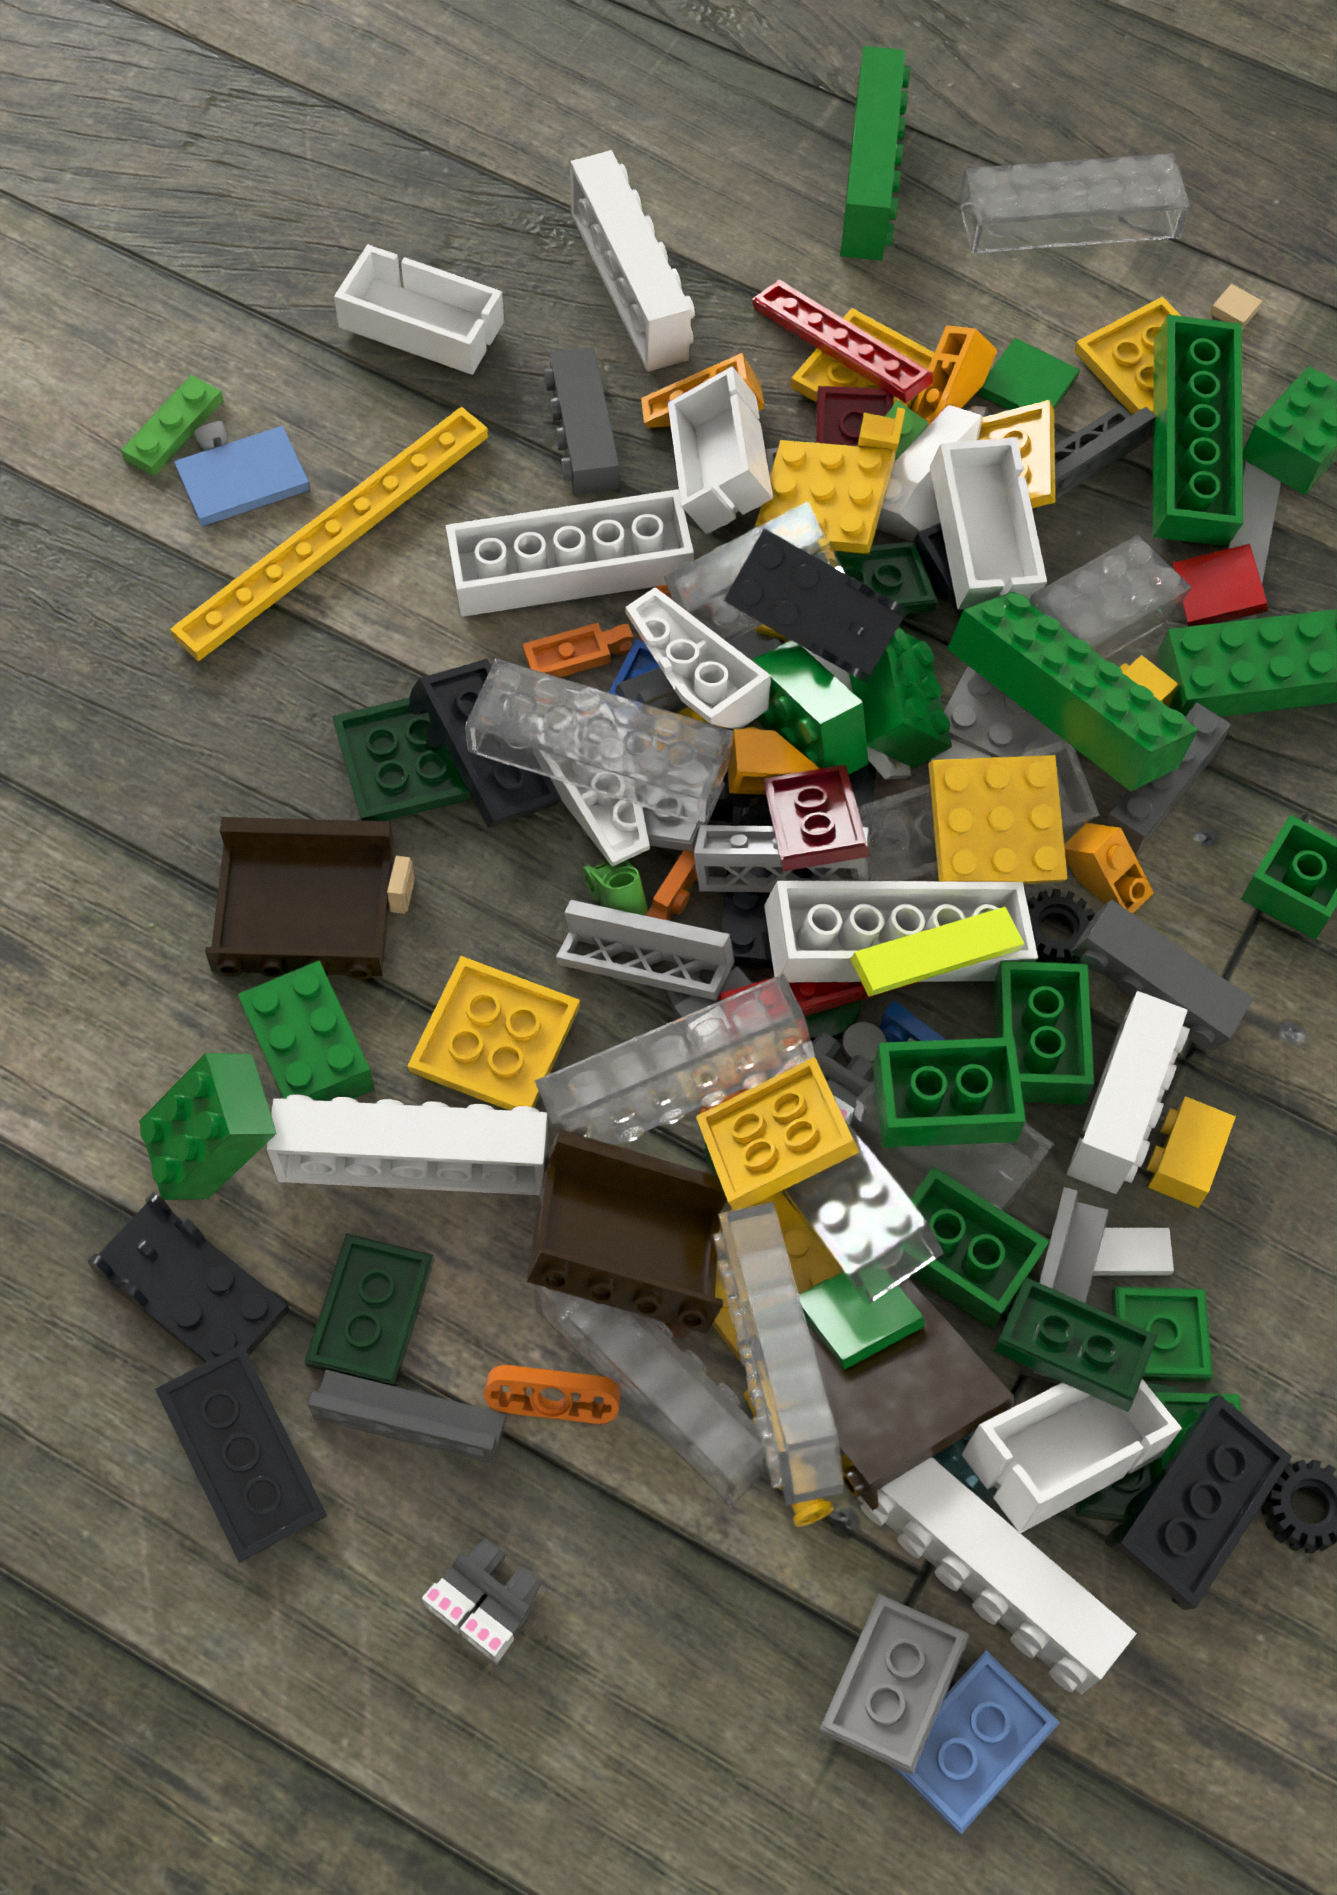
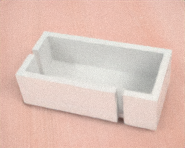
(429, 317)
(719, 450)
(985, 531)
(1130, 1094)
(1065, 1449)

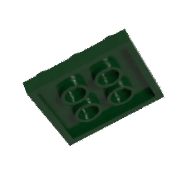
(393, 765)

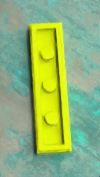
(936, 951)

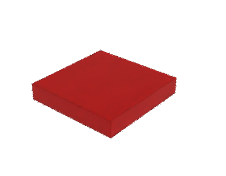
(1222, 586)

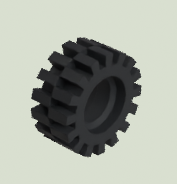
(1065, 911)
(1281, 1513)

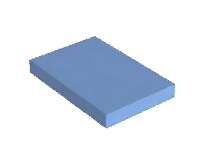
(242, 475)
(978, 1742)

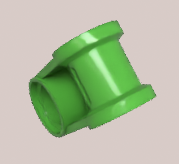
(616, 887)

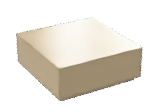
(1236, 306)
(401, 884)

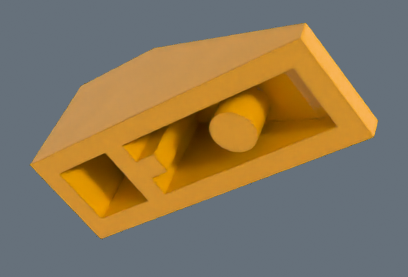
(957, 370)
(656, 404)

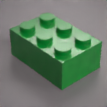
(1297, 433)
(904, 703)
(813, 709)
(1051, 1025)
(306, 1036)
(948, 1092)
(207, 1126)
(982, 1248)

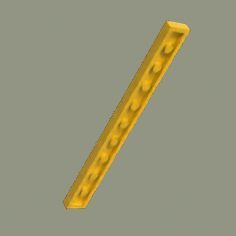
(328, 534)

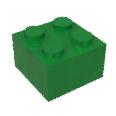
(1297, 878)

